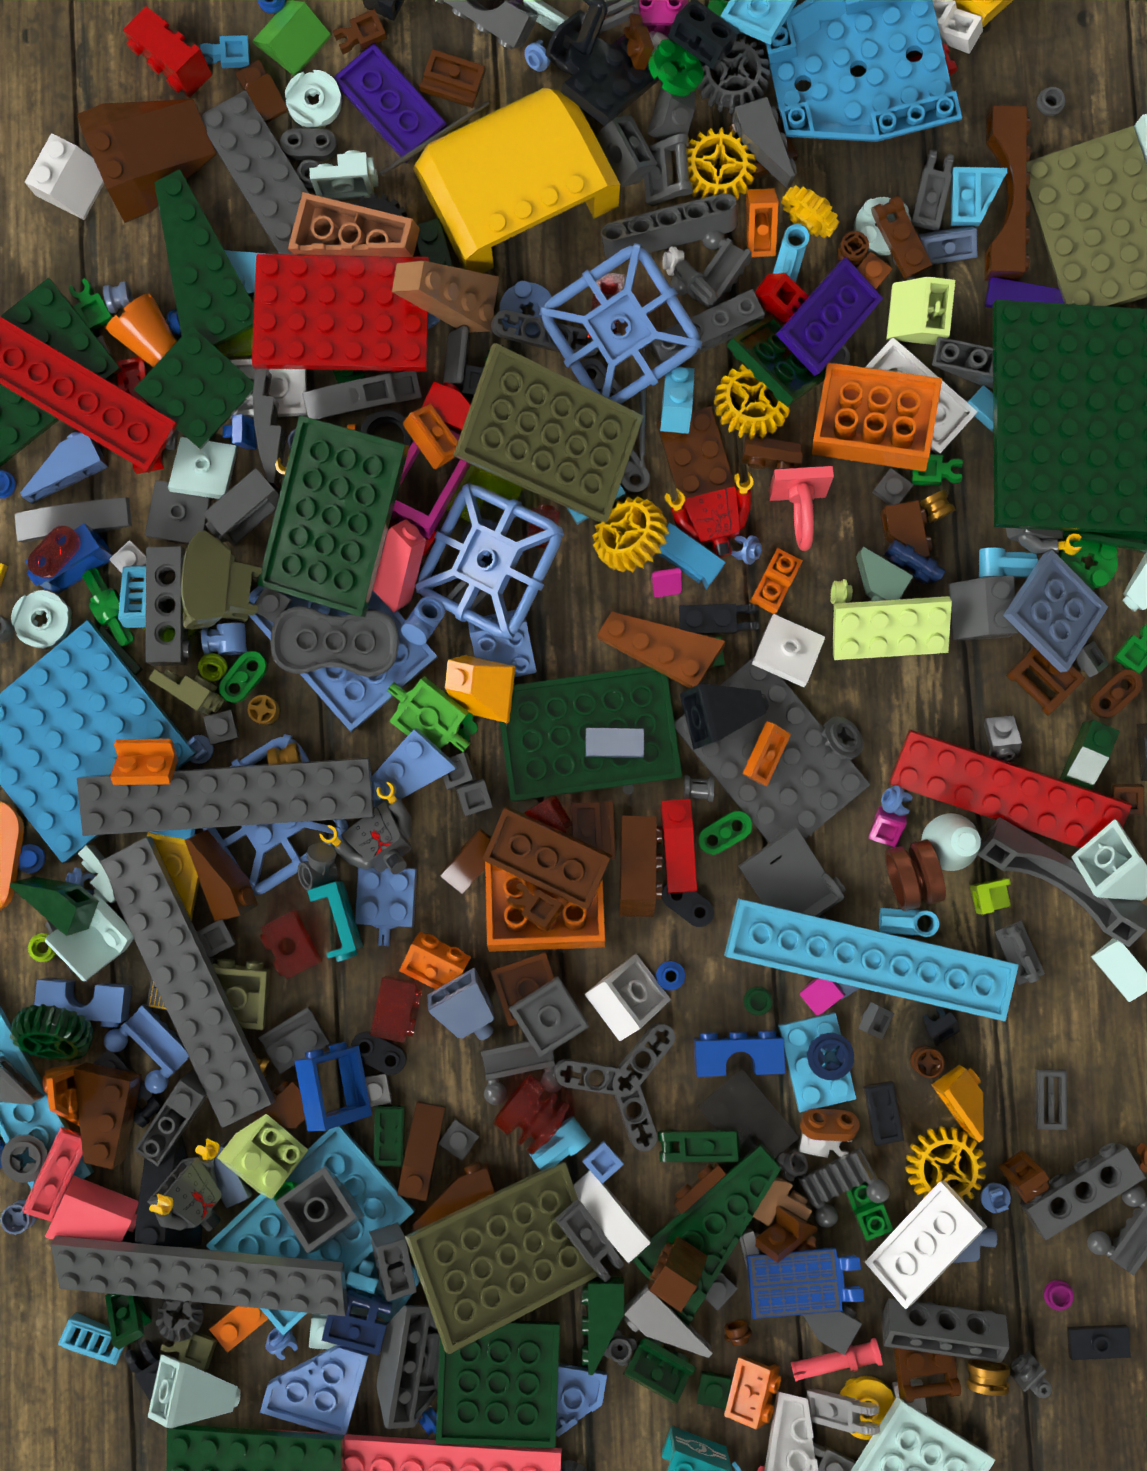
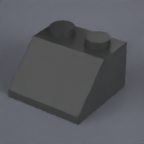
(980, 608)
(319, 1209)

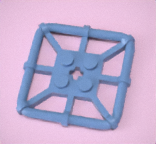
(623, 308)
(505, 557)
(268, 836)

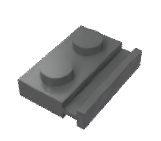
(294, 1038)

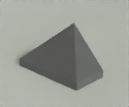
(15, 1087)

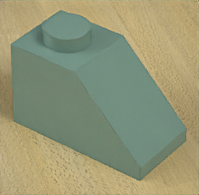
(880, 577)

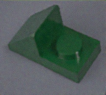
(126, 1318)

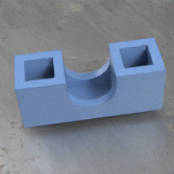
(108, 1005)

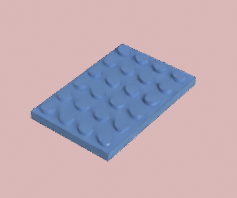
(346, 693)

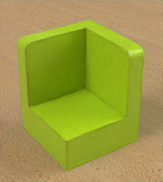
(990, 895)

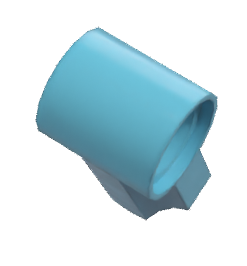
(791, 256)
(997, 562)
(905, 922)
(566, 1141)

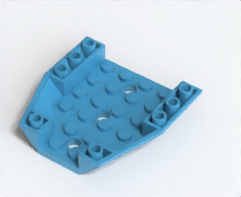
(894, 95)

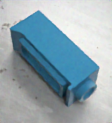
(690, 557)

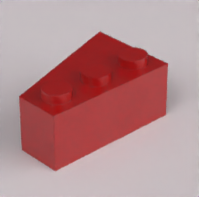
(167, 52)

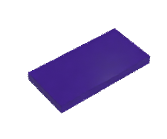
(389, 101)
(829, 316)

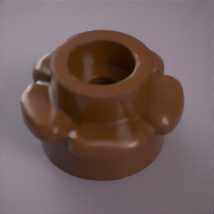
(737, 1332)

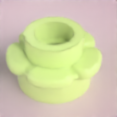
(841, 592)

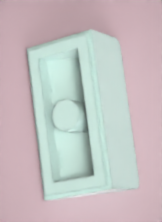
(548, 16)
(1122, 969)

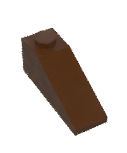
(222, 880)
(421, 1151)
(468, 1187)

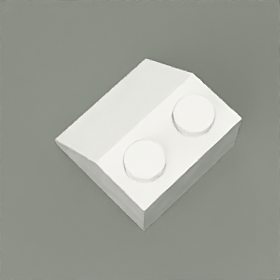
(65, 177)
(628, 997)

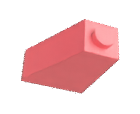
(399, 565)
(93, 1213)

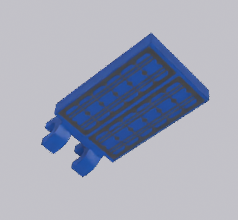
(801, 1283)

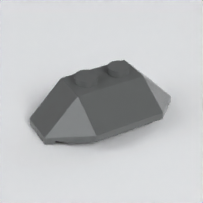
(408, 1366)

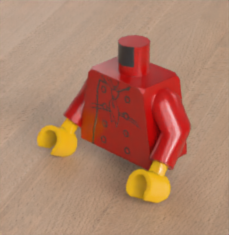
(714, 515)

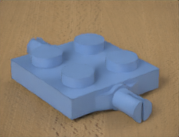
(386, 900)

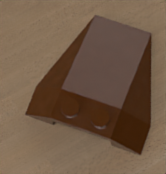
(143, 144)

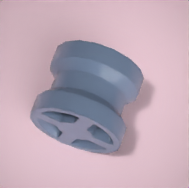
(117, 296)

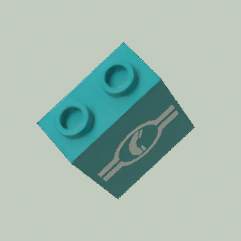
(694, 1453)

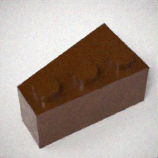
(639, 866)
(105, 1112)
(677, 1273)

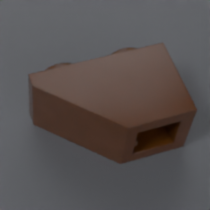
(906, 524)
(288, 1107)

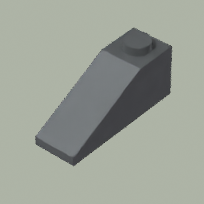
(671, 115)

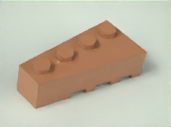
(347, 229)

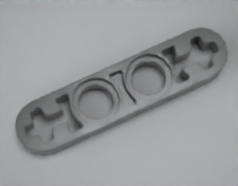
(544, 339)

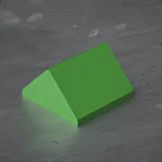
(292, 36)

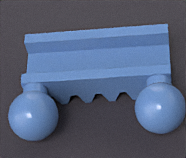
(155, 1040)

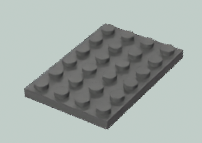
(808, 779)

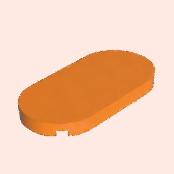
(10, 848)

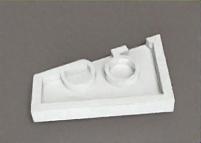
(791, 1436)

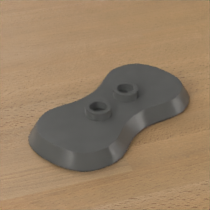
(312, 640)

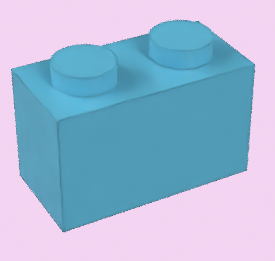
(677, 400)

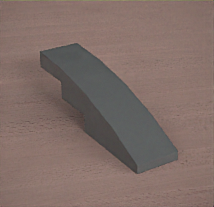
(270, 438)
(98, 514)

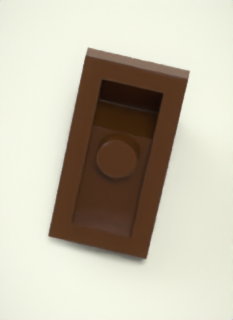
(262, 91)
(1025, 1176)
(784, 1235)

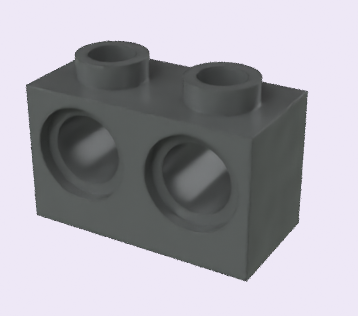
(392, 1261)

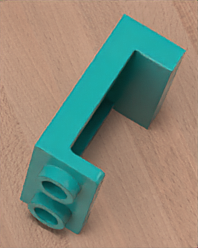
(343, 917)

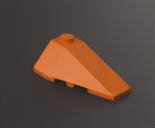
(61, 1092)

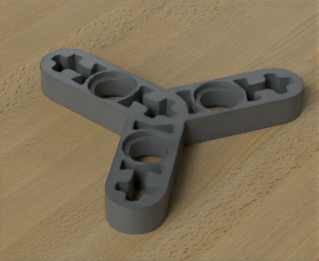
(624, 1095)

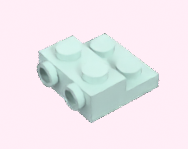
(348, 180)

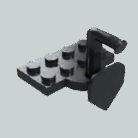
(602, 73)

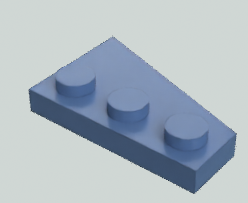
(411, 767)

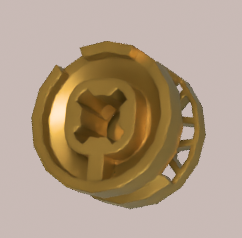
(988, 1377)

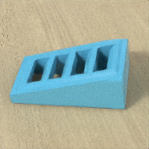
(132, 614)
(78, 1345)

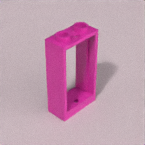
(424, 523)

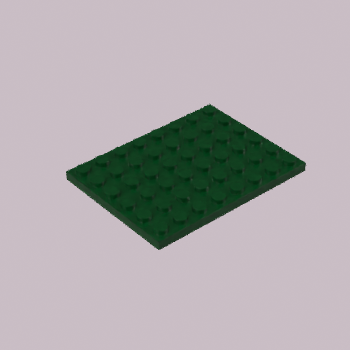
(1070, 417)

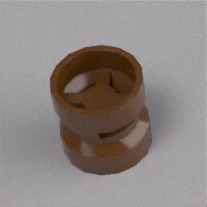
(851, 252)
(930, 1065)

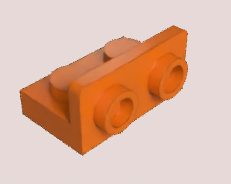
(144, 762)
(433, 961)
(752, 1393)

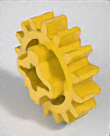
(810, 211)

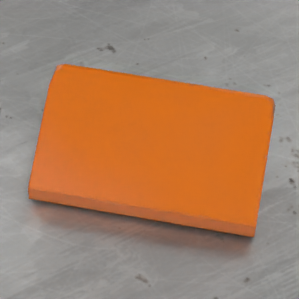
(431, 435)

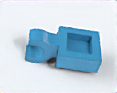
(231, 51)

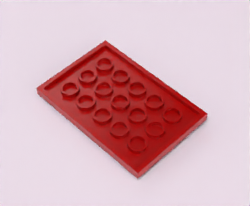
(335, 315)

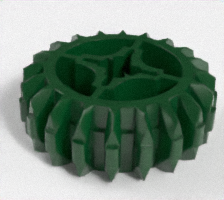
(51, 1032)

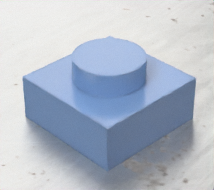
(602, 1162)

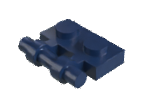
(923, 569)
(356, 1330)

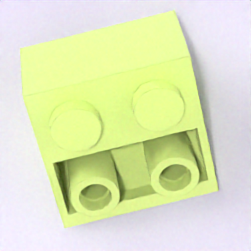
(921, 310)
(263, 1155)

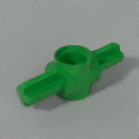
(106, 606)

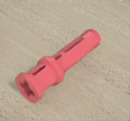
(855, 1357)

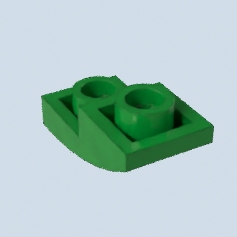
(869, 1215)

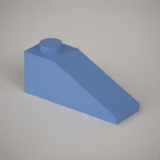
(67, 464)

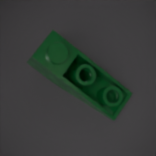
(60, 902)
(605, 1312)

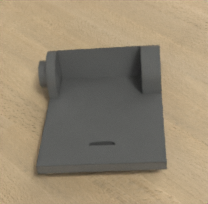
(793, 879)

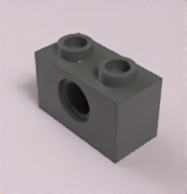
(626, 150)

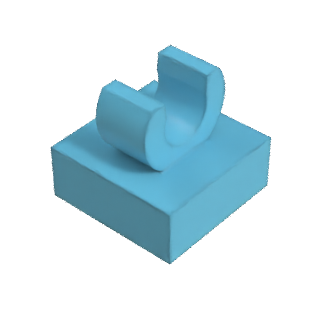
(362, 1280)

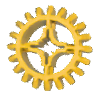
(729, 166)
(755, 417)
(633, 540)
(949, 1156)

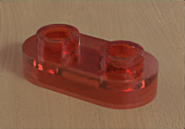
(55, 554)

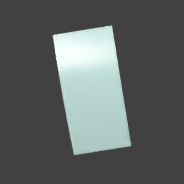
(91, 861)

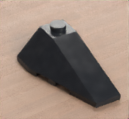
(147, 1226)

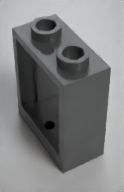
(242, 508)

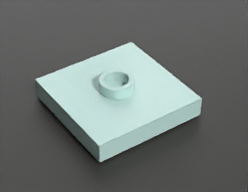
(203, 471)

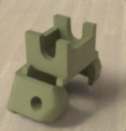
(214, 584)

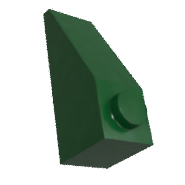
(1089, 753)

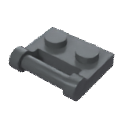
(660, 180)

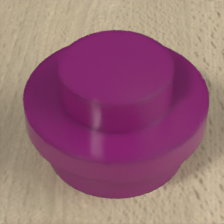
(1058, 1295)

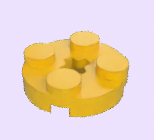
(873, 1390)

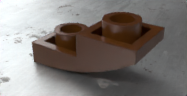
(468, 863)

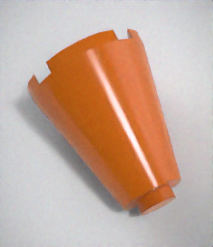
(143, 329)

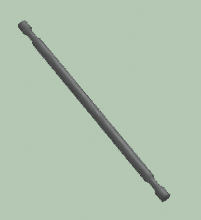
(442, 133)
(643, 423)

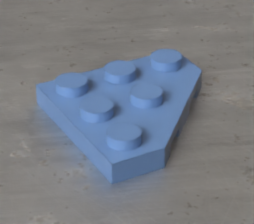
(318, 1390)
(577, 1394)

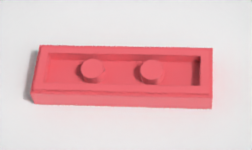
(54, 1175)

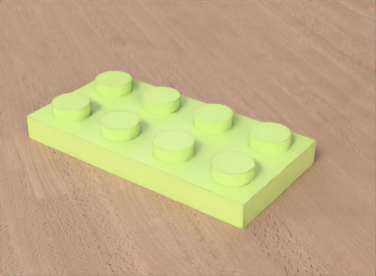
(891, 628)

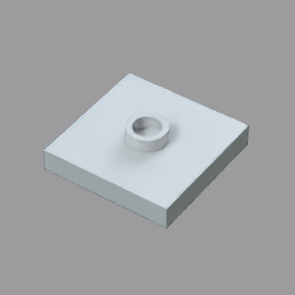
(788, 650)

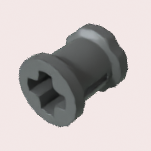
(699, 788)

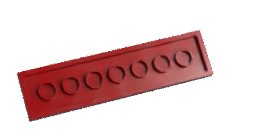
(82, 398)
(1004, 790)

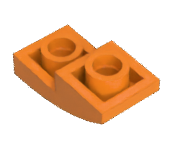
(776, 581)

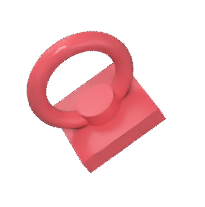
(800, 488)

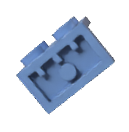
(513, 651)

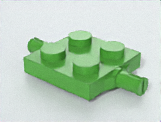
(430, 712)

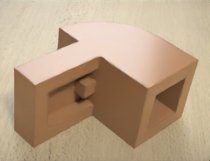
(779, 1196)

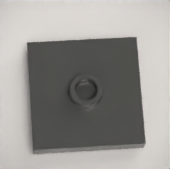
(175, 515)
(549, 1017)

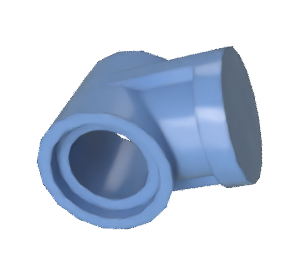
(419, 627)
(226, 639)

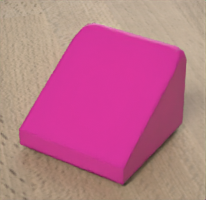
(666, 582)
(887, 827)
(821, 995)

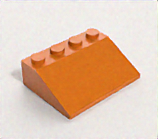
(876, 416)
(512, 932)

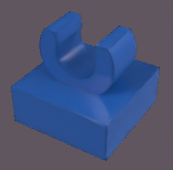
(241, 432)

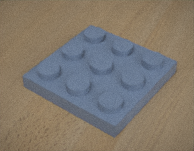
(1055, 611)

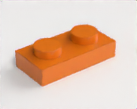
(766, 753)
(237, 1325)

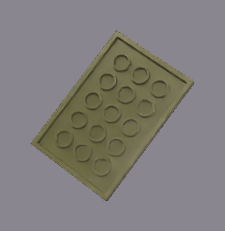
(1094, 218)
(548, 434)
(498, 1258)

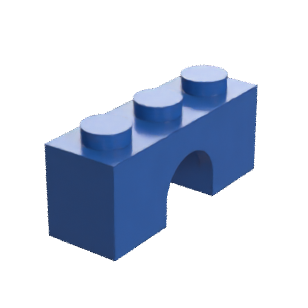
(713, 1052)

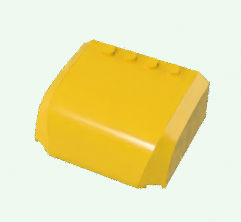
(514, 174)

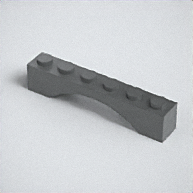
(1019, 852)

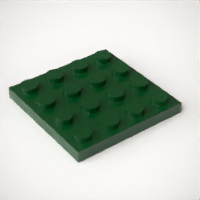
(501, 1388)

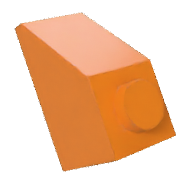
(761, 221)

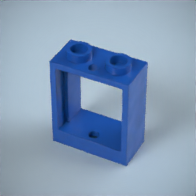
(91, 554)
(353, 1084)

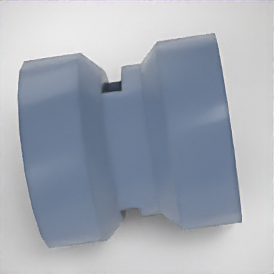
(13, 1219)

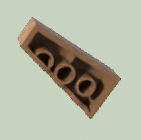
(449, 293)

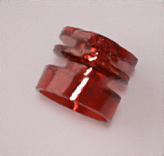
(531, 1114)

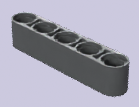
(671, 225)

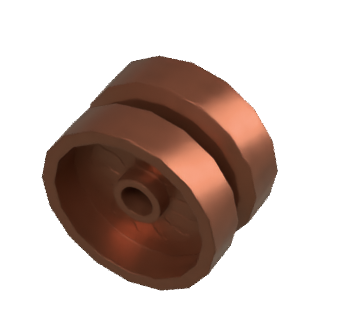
(915, 875)

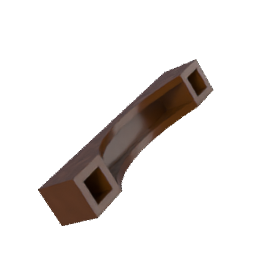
(1007, 140)

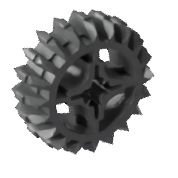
(746, 88)

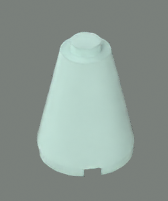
(953, 840)

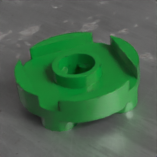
(665, 62)
(1104, 558)

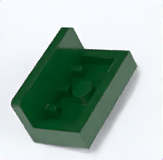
(659, 1369)

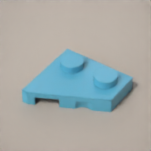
(973, 192)

